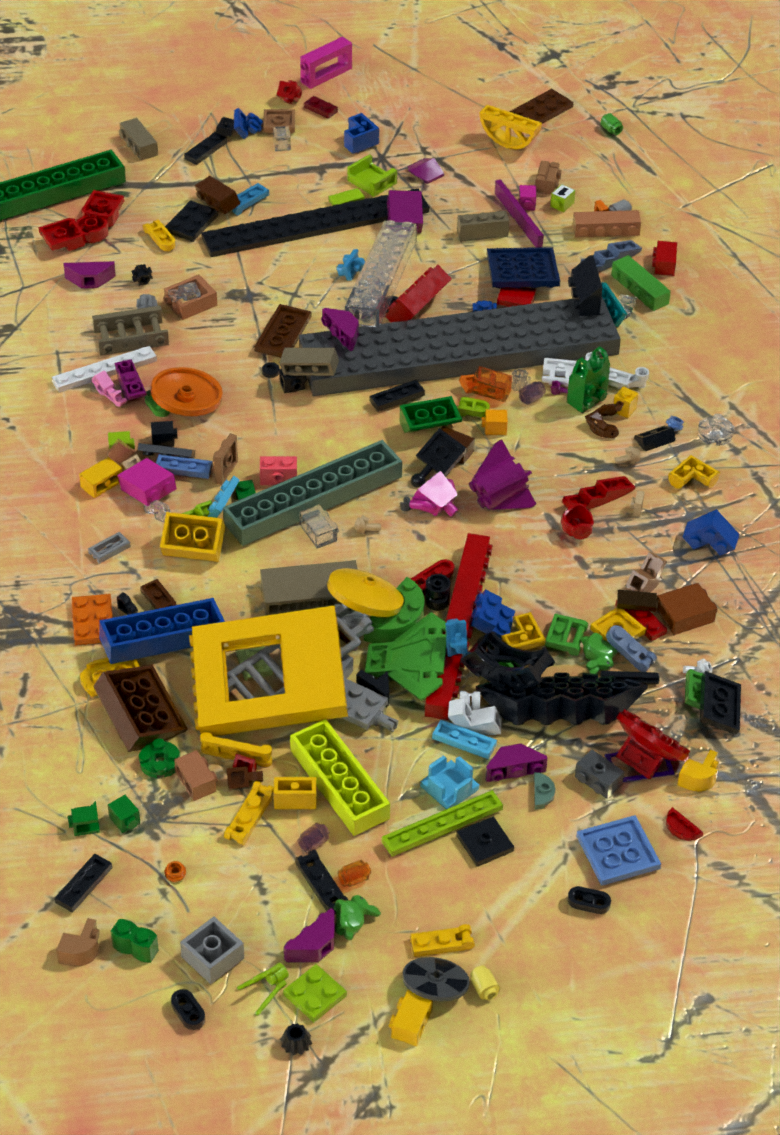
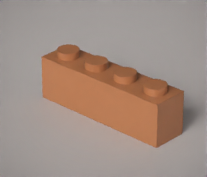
(606, 223)

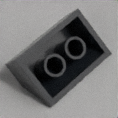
(586, 287)

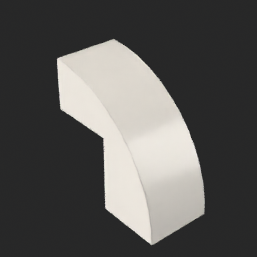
(483, 721)

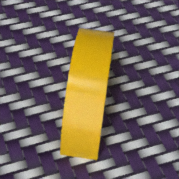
(494, 118)

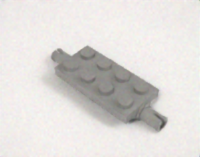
(367, 707)

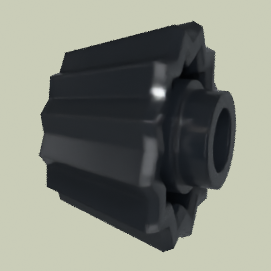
(296, 1039)

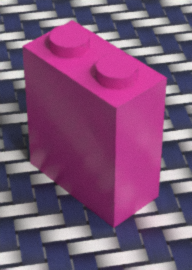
(147, 481)

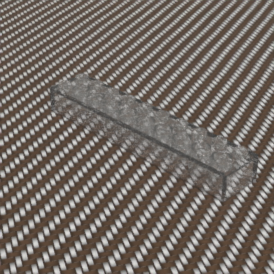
(382, 272)

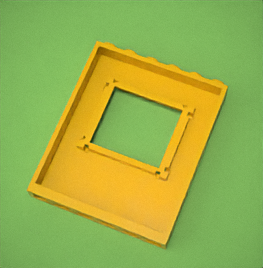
(309, 665)

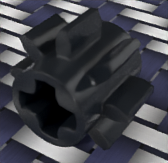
(142, 274)

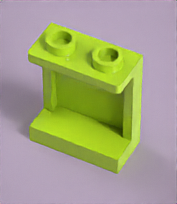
(371, 177)

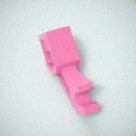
(106, 387)

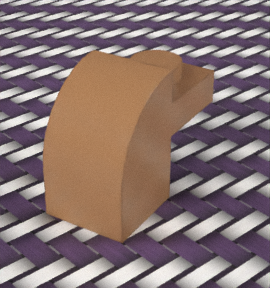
(648, 576)
(79, 950)

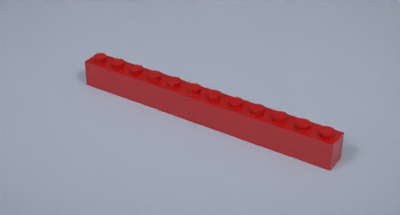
(462, 604)

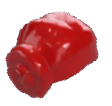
(577, 521)

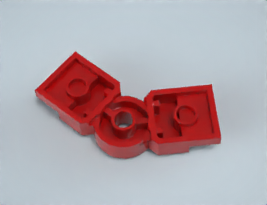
(97, 215)

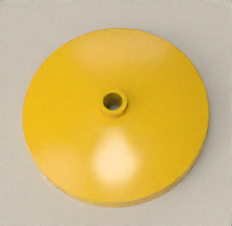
(365, 592)

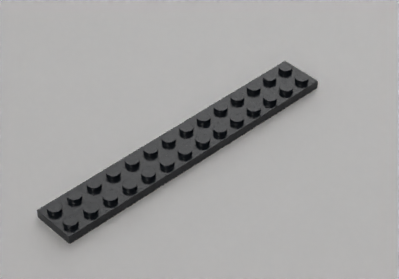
(298, 225)

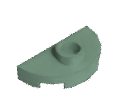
(543, 790)

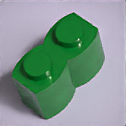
(134, 940)

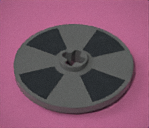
(435, 979)

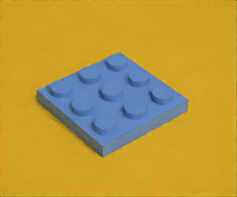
(618, 850)

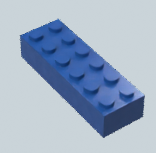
(155, 630)

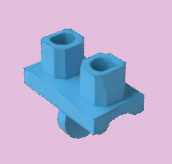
(351, 265)
(456, 637)

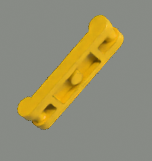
(228, 748)
(249, 813)

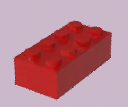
(418, 296)

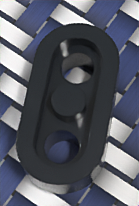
(589, 900)
(189, 1011)

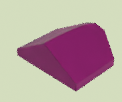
(426, 169)

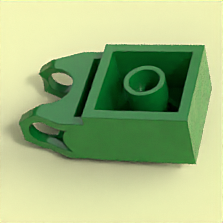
(589, 381)

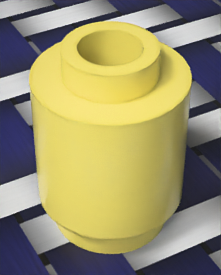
(484, 983)

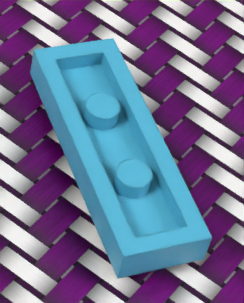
(222, 497)
(464, 739)

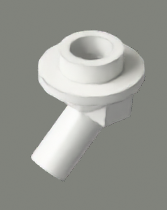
(702, 666)

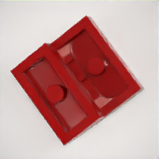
(516, 296)

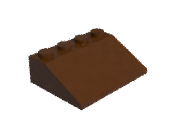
(139, 706)

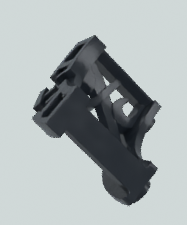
(489, 650)

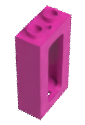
(308, 62)

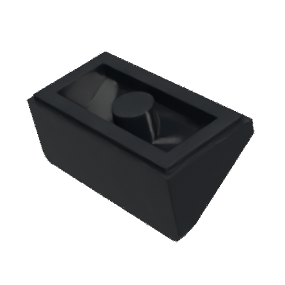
(655, 437)

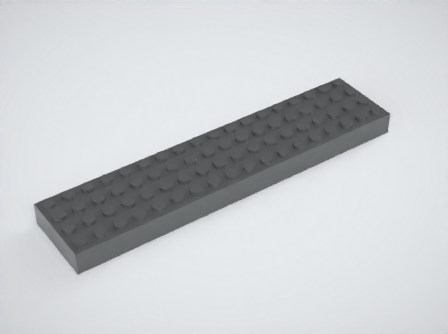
(461, 343)

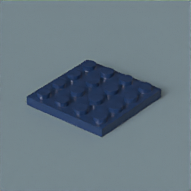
(523, 267)

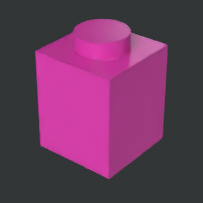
(527, 197)

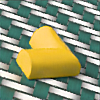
(690, 469)
(527, 634)

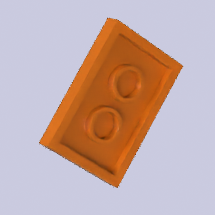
(86, 617)

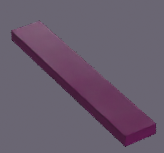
(518, 214)

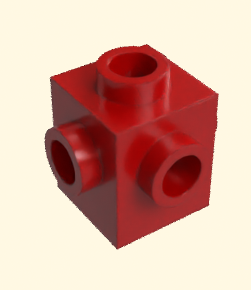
(289, 91)

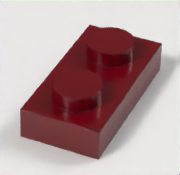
(320, 107)

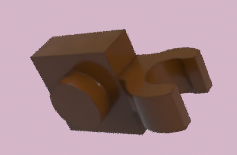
(240, 777)

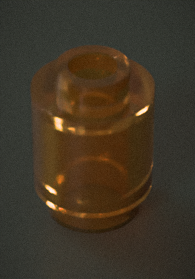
(354, 873)

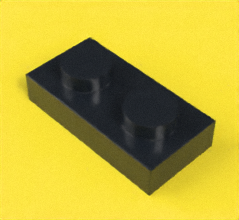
(225, 127)

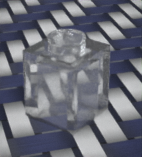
(281, 138)

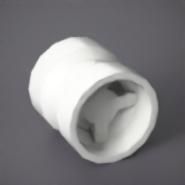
(475, 702)

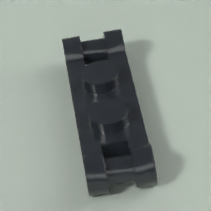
(319, 880)

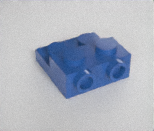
(492, 615)

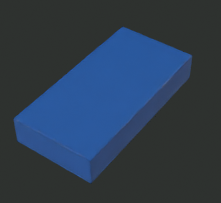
(240, 123)

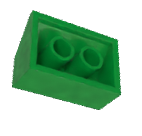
(429, 414)

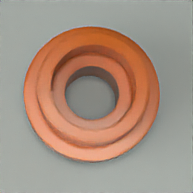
(175, 866)

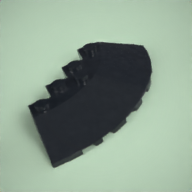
(564, 698)

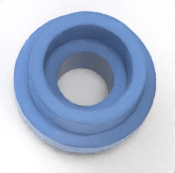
(675, 423)

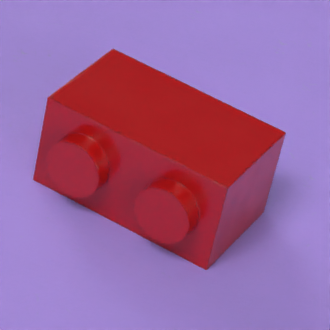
(665, 258)

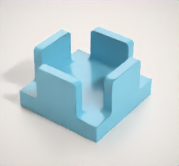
(450, 781)

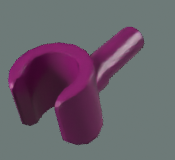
(557, 389)

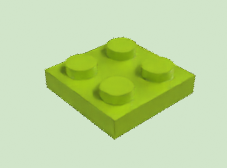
(315, 993)

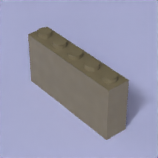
(299, 586)

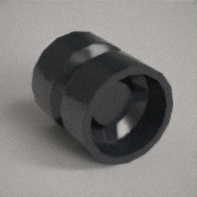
(437, 592)

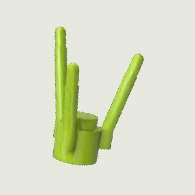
(274, 975)

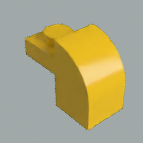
(699, 776)

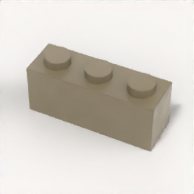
(138, 139)
(483, 225)
(309, 361)

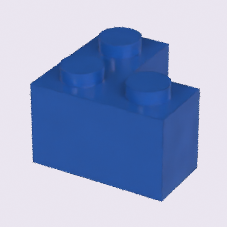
(360, 134)
(711, 529)

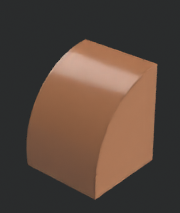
(120, 451)

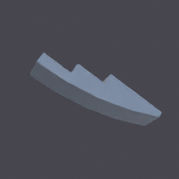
(614, 251)

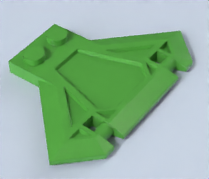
(412, 657)

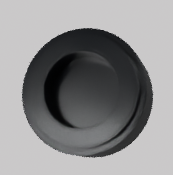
(270, 370)

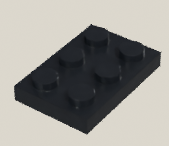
(191, 221)
(720, 703)

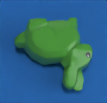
(599, 652)
(350, 915)

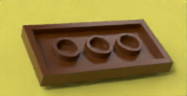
(544, 106)
(283, 330)

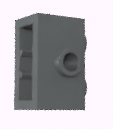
(599, 774)

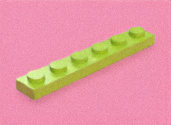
(442, 823)

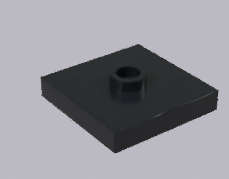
(485, 841)

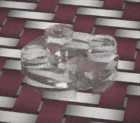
(708, 426)

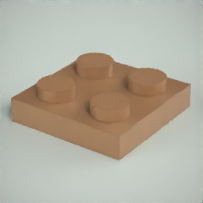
(278, 118)
(225, 458)

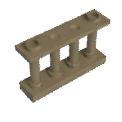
(130, 319)

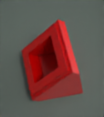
(242, 761)

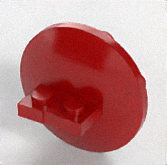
(647, 745)

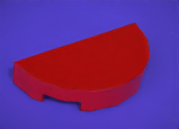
(681, 826)

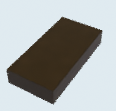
(636, 600)

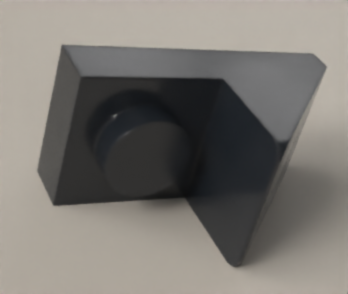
(379, 686)

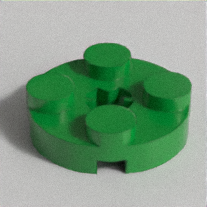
(154, 750)

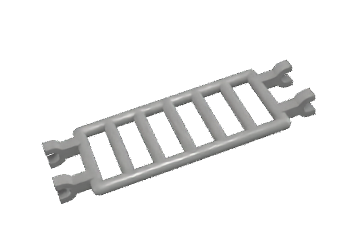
(352, 634)

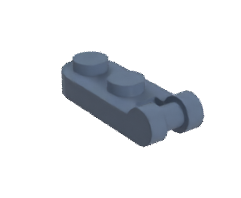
(630, 648)

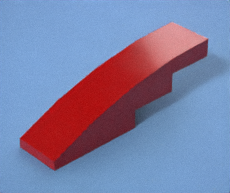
(600, 494)

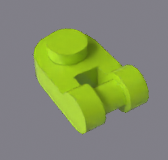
(472, 407)

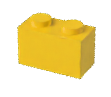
(100, 477)
(294, 792)
(410, 1018)

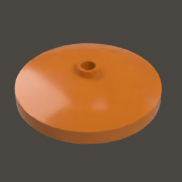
(186, 391)

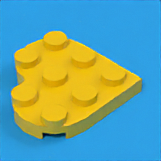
(95, 668)

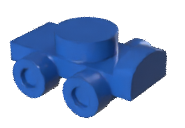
(254, 123)
(483, 305)

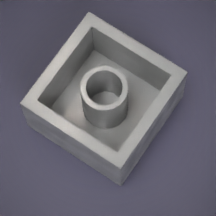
(212, 950)

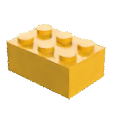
(192, 537)

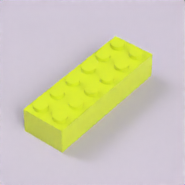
(340, 777)

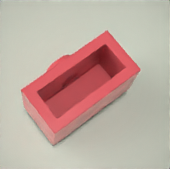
(277, 469)

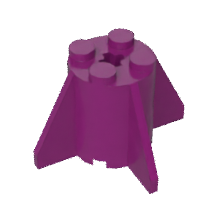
(501, 481)

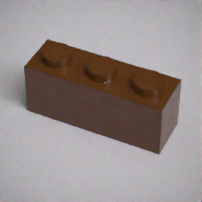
(217, 195)

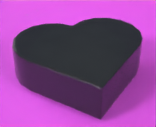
(125, 604)

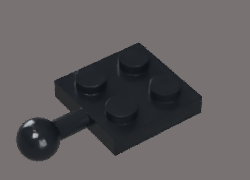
(439, 454)

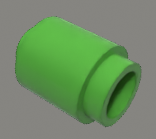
(611, 124)

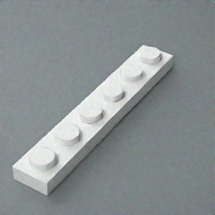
(85, 374)

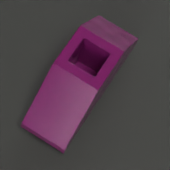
(89, 273)
(342, 325)
(129, 380)
(515, 762)
(313, 941)

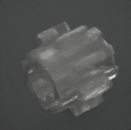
(520, 379)

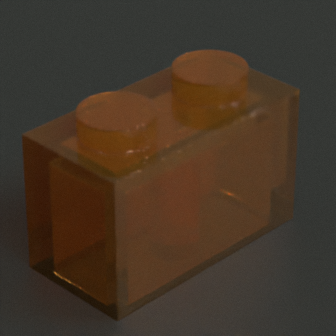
(491, 384)

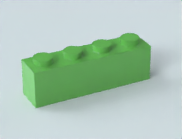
(640, 283)

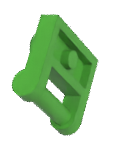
(560, 631)

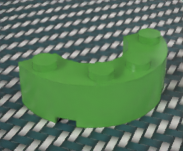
(389, 628)

